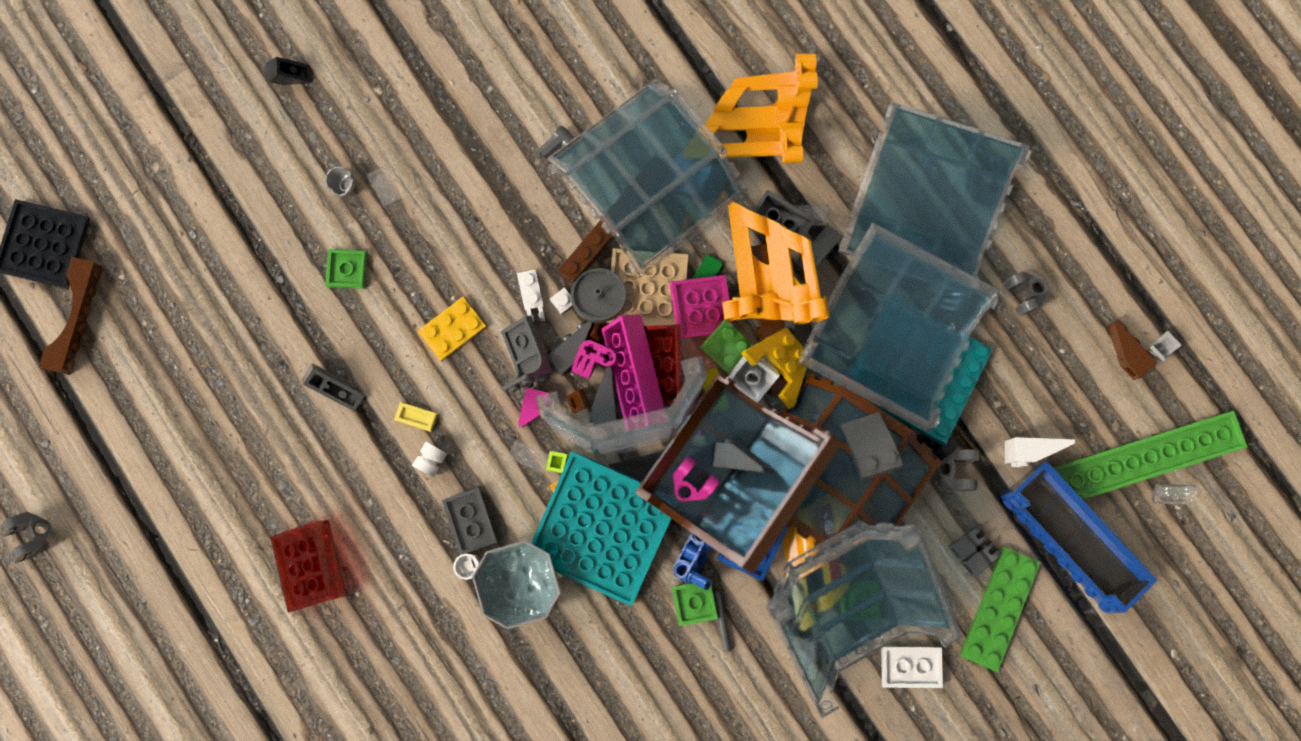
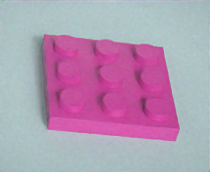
(699, 304)

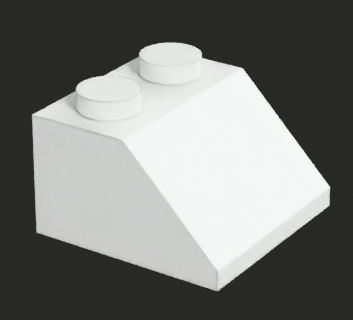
(755, 379)

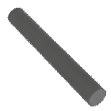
(722, 621)

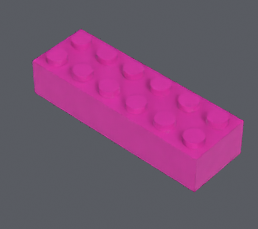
(634, 366)

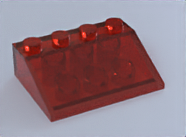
(666, 355)
(308, 565)

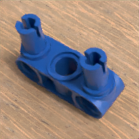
(693, 557)

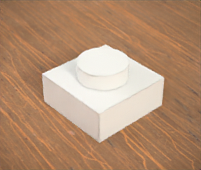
(562, 301)

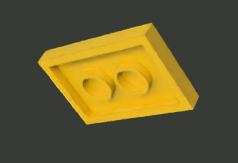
(452, 329)

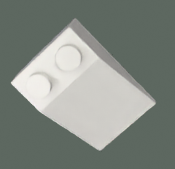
(1022, 451)

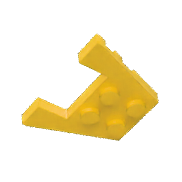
(783, 352)

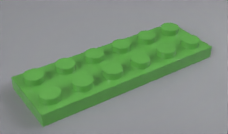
(999, 609)

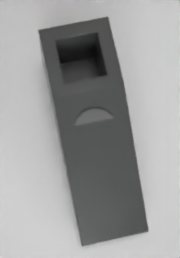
(564, 355)

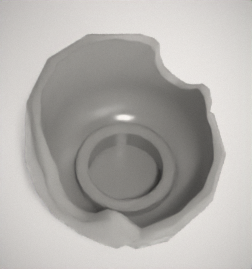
(340, 181)

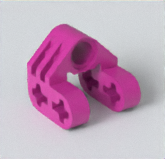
(587, 362)
(705, 490)

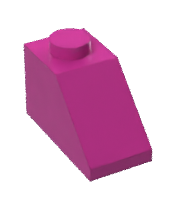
(529, 410)

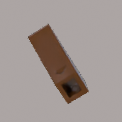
(1130, 353)

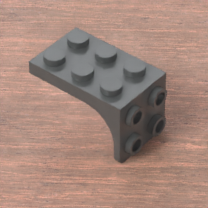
(526, 353)

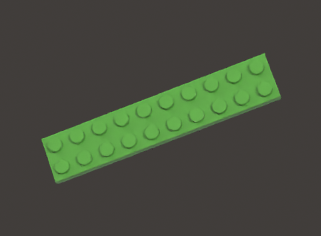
(1153, 456)

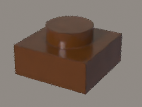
(596, 332)
(578, 401)

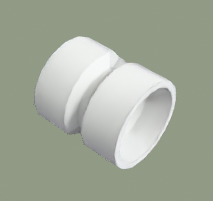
(430, 458)
(466, 565)

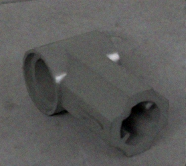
(558, 140)

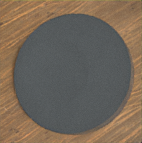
(598, 295)

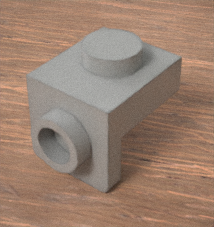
(1164, 346)

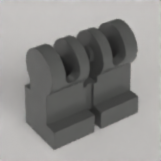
(965, 550)

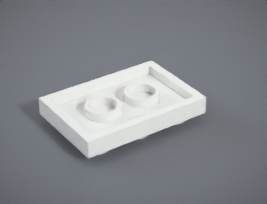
(911, 667)

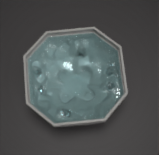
(516, 584)

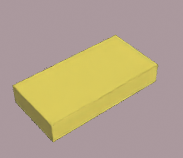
(416, 417)

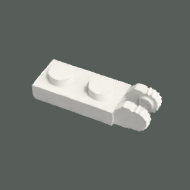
(531, 293)

